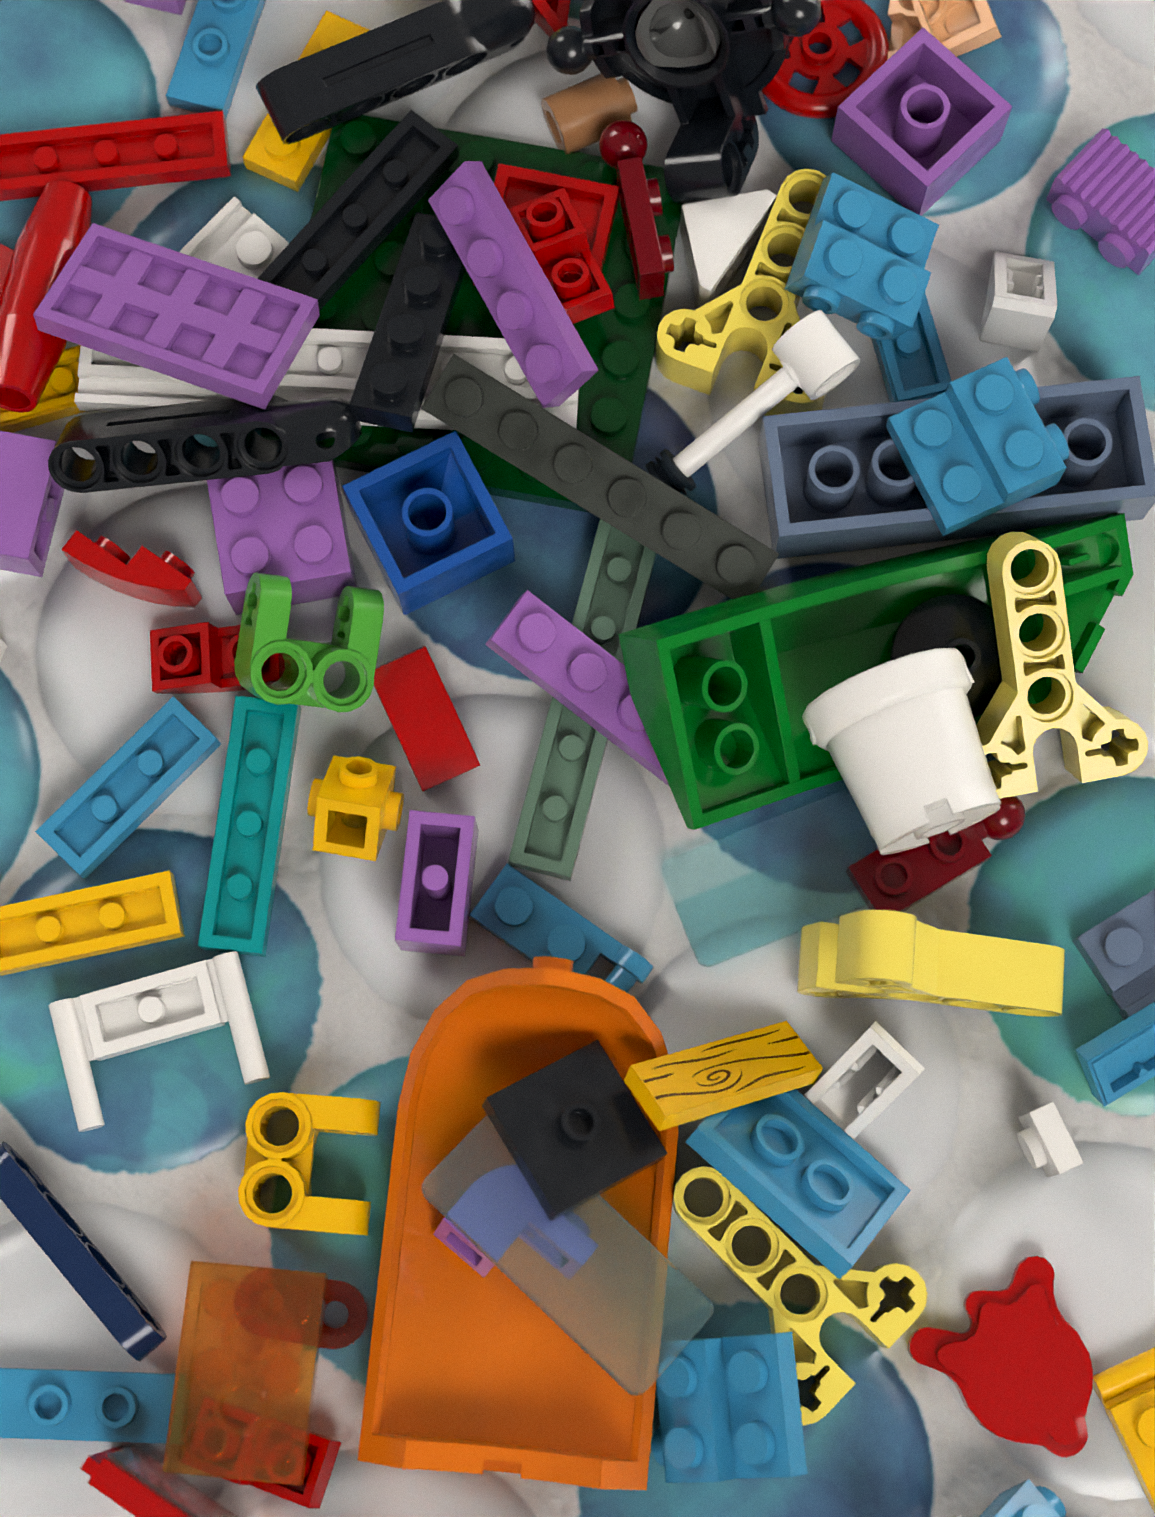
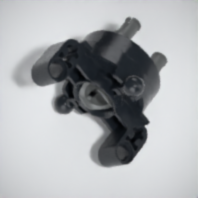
(702, 60)

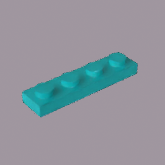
(249, 827)

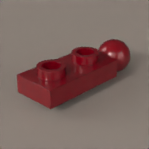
(623, 148)
(910, 876)

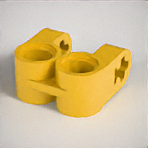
(295, 1161)

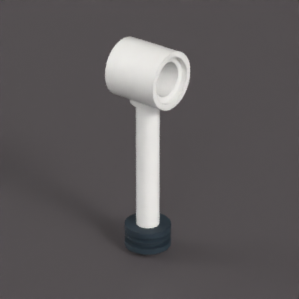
(811, 358)

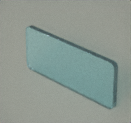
(769, 879)
(580, 1269)

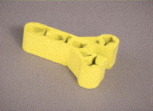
(726, 324)
(1009, 721)
(904, 959)
(854, 1294)

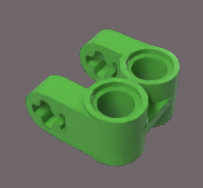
(353, 643)

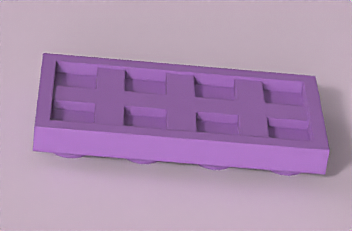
(177, 315)

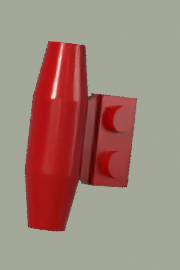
(25, 278)

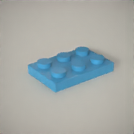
(803, 1175)

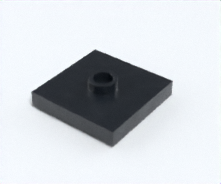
(574, 1130)

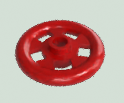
(829, 93)

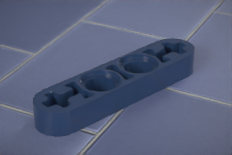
(77, 1257)

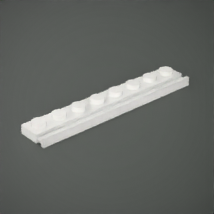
(322, 368)

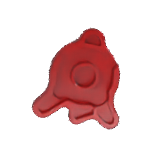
(1017, 1362)

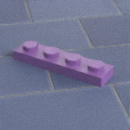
(512, 284)
(575, 674)

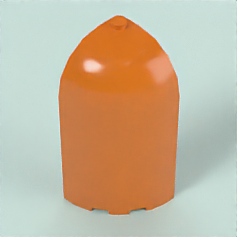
(468, 1363)

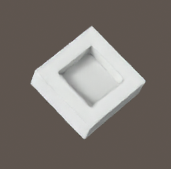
(1047, 1141)

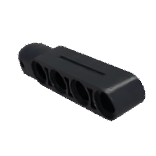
(390, 63)
(184, 459)

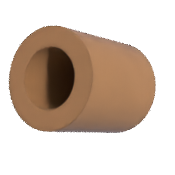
(585, 109)

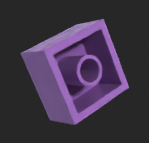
(920, 122)
(283, 527)

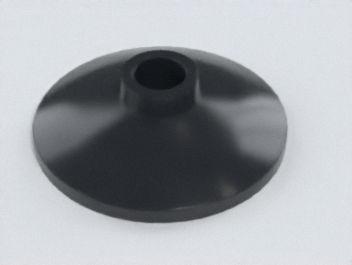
(952, 622)

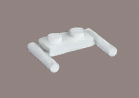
(150, 1014)

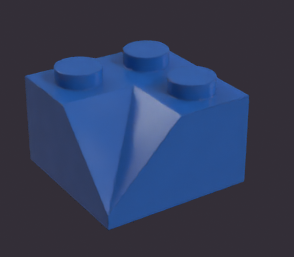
(430, 522)

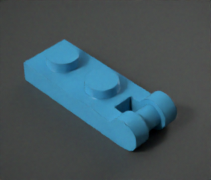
(542, 925)

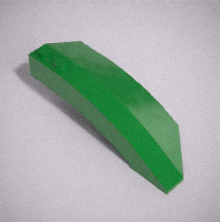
(733, 679)

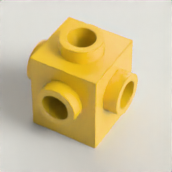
(354, 807)

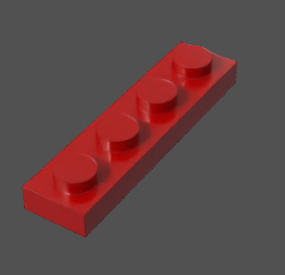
(115, 154)

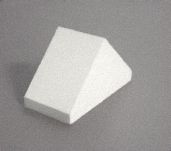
(720, 238)
(1019, 301)
(864, 1080)

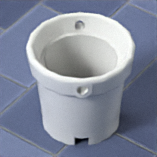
(907, 747)

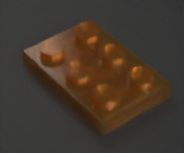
(246, 1373)

